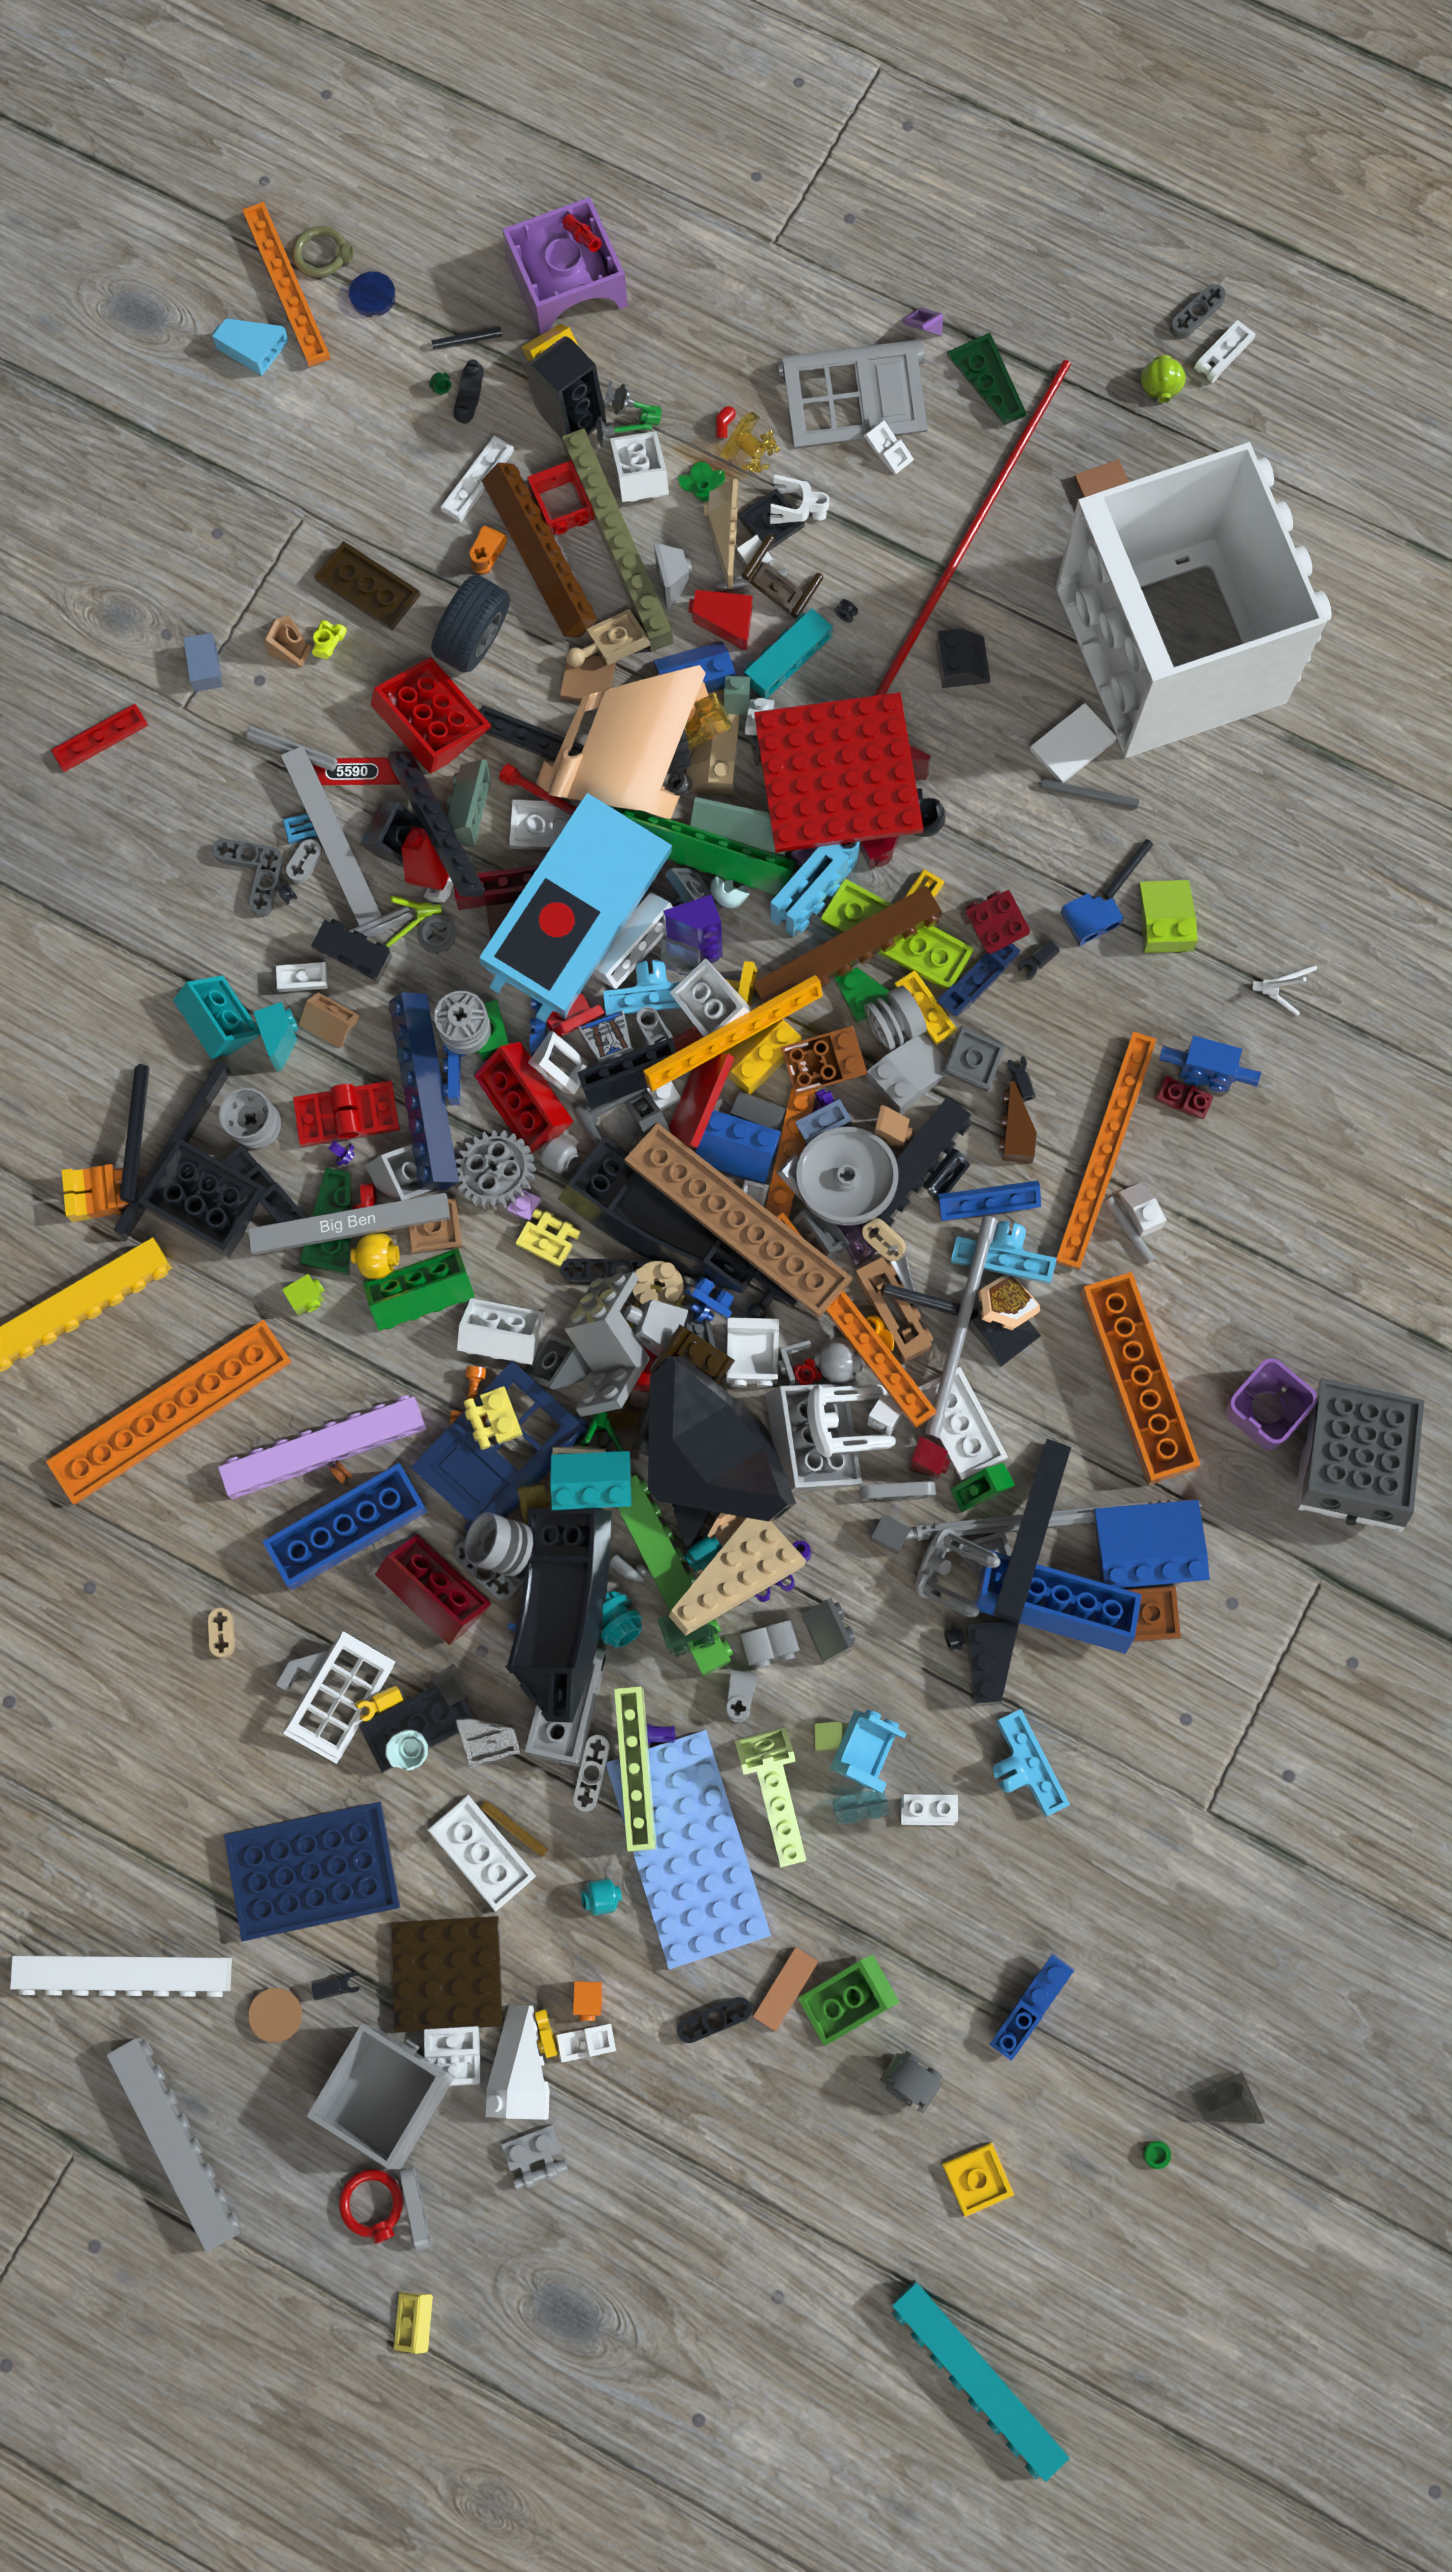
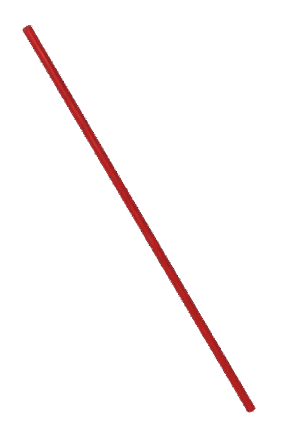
(973, 528)

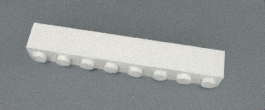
(121, 1973)

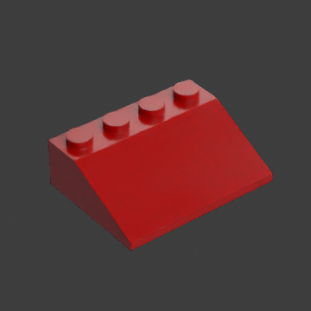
(429, 714)

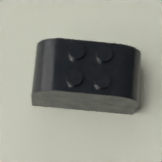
(566, 388)

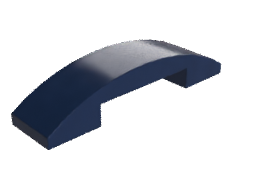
(977, 980)

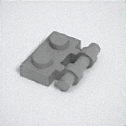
(531, 2148)

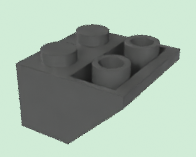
(828, 1631)

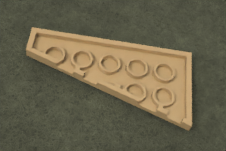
(744, 1567)

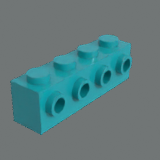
(788, 653)

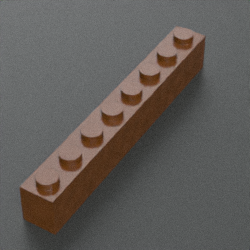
(539, 550)
(855, 945)

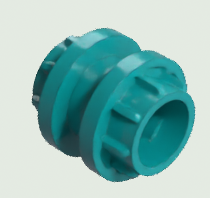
(618, 1622)

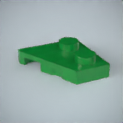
(859, 990)

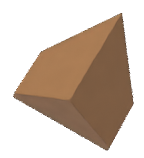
(286, 641)

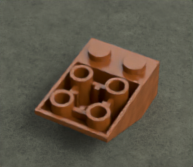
(824, 1060)

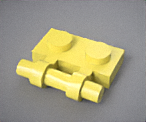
(545, 1244)
(501, 1416)

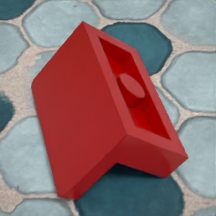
(578, 1015)

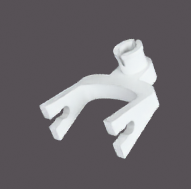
(812, 502)

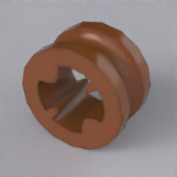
(340, 1472)

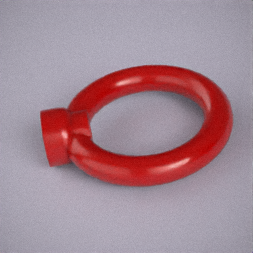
(383, 2230)

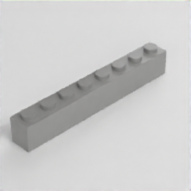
(173, 2144)

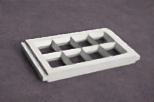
(313, 1740)

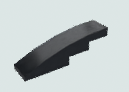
(274, 1198)

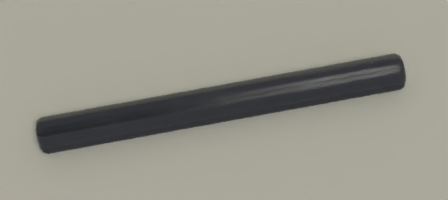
(134, 1133)

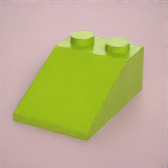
(1167, 916)

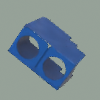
(1091, 917)

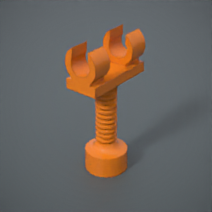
(475, 1375)

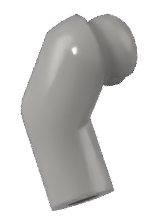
(624, 1569)

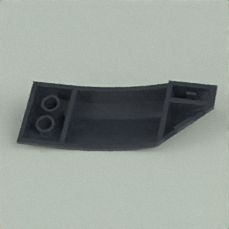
(561, 1607)

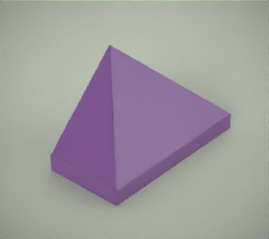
(925, 320)

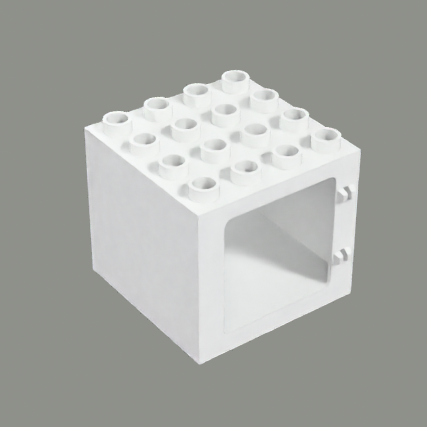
(1134, 537)

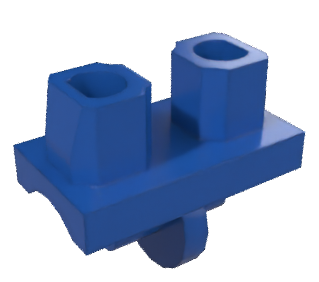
(700, 1292)

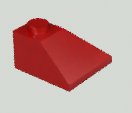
(422, 862)

